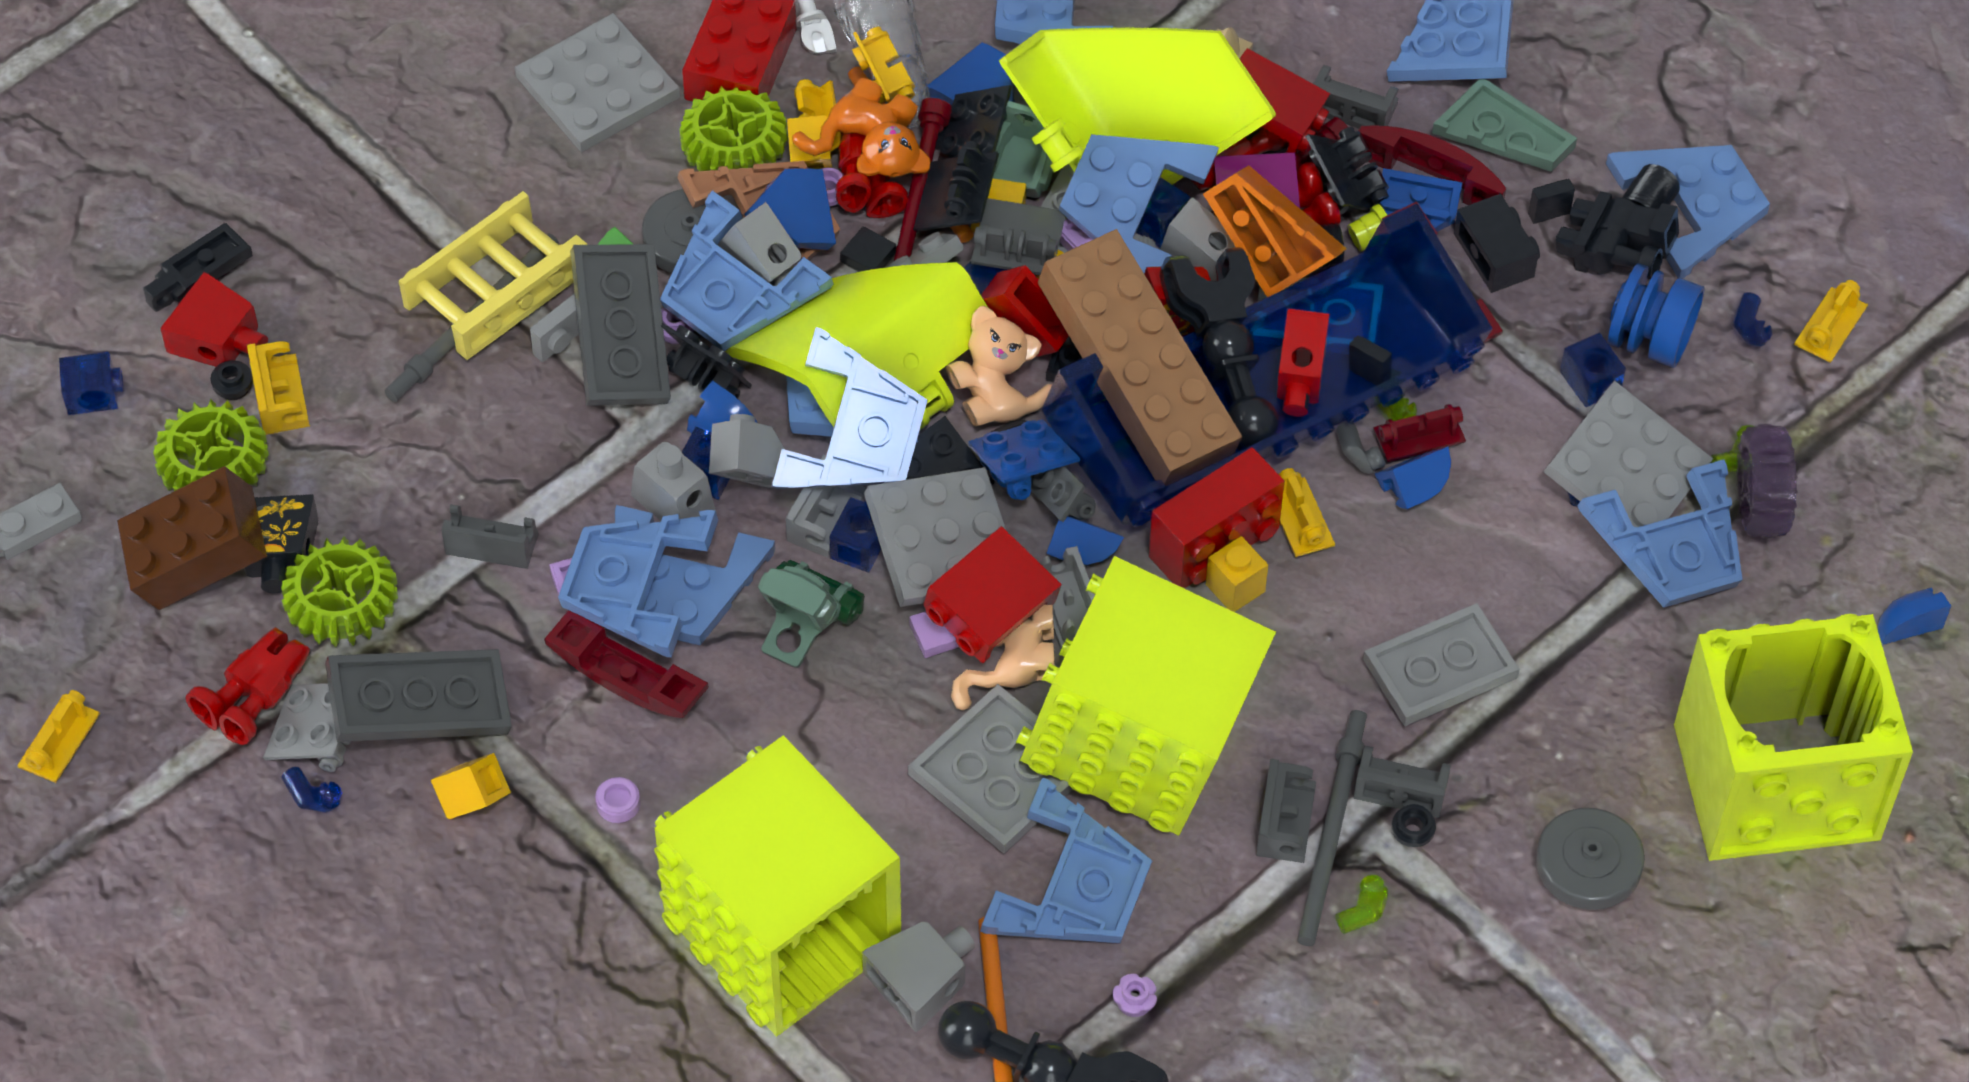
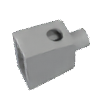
(1198, 236)
(762, 245)
(671, 484)
(918, 970)

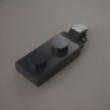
(212, 254)

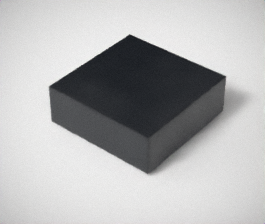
(1551, 201)
(867, 251)
(1369, 360)

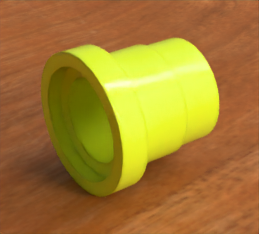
(1364, 227)

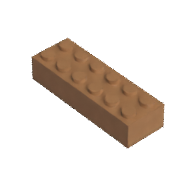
(1146, 363)

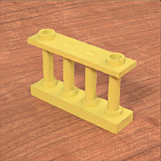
(501, 307)

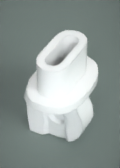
(815, 29)

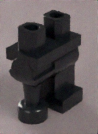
(1618, 234)

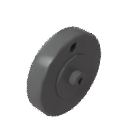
(670, 226)
(1590, 858)

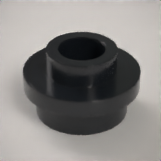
(231, 388)
(1413, 815)

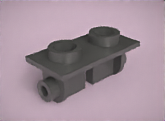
(1063, 493)

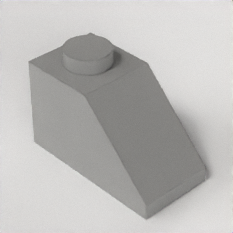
(744, 450)

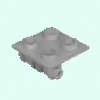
(307, 728)

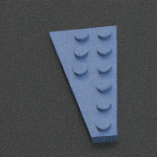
(1456, 42)

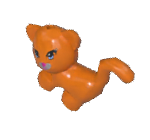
(888, 143)

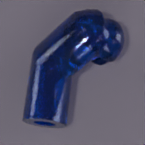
(1746, 323)
(308, 797)

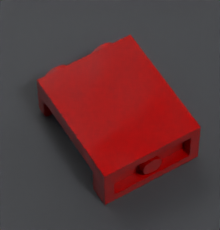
(1295, 101)
(990, 594)

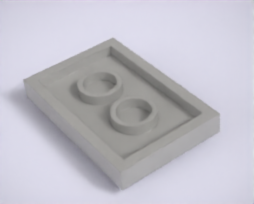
(1441, 664)

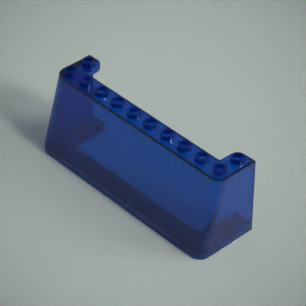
(1393, 294)

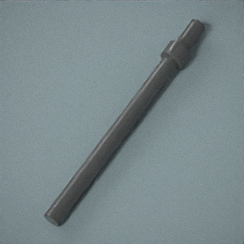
(421, 366)
(1349, 755)

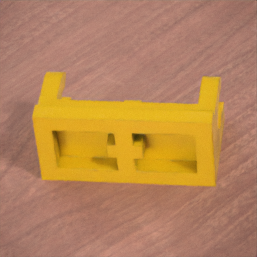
(277, 387)

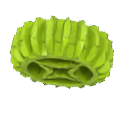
(733, 130)
(204, 442)
(328, 610)

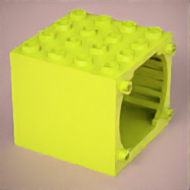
(1145, 695)
(1799, 798)
(777, 884)

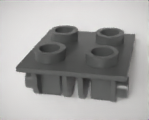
(1017, 235)

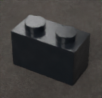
(1496, 242)

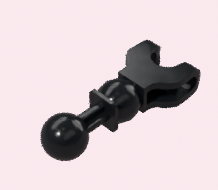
(1217, 314)
(971, 1031)

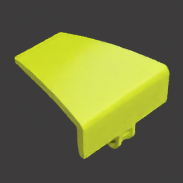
(1135, 86)
(895, 317)

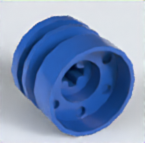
(1655, 315)

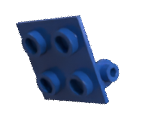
(1020, 453)

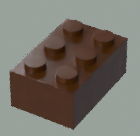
(191, 538)

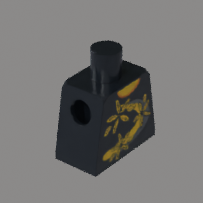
(287, 530)

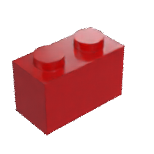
(1019, 299)

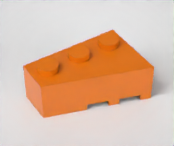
(1271, 229)

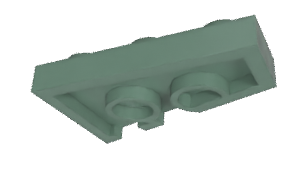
(1504, 126)

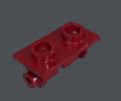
(1420, 433)

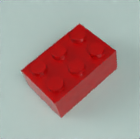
(739, 47)
(1227, 504)

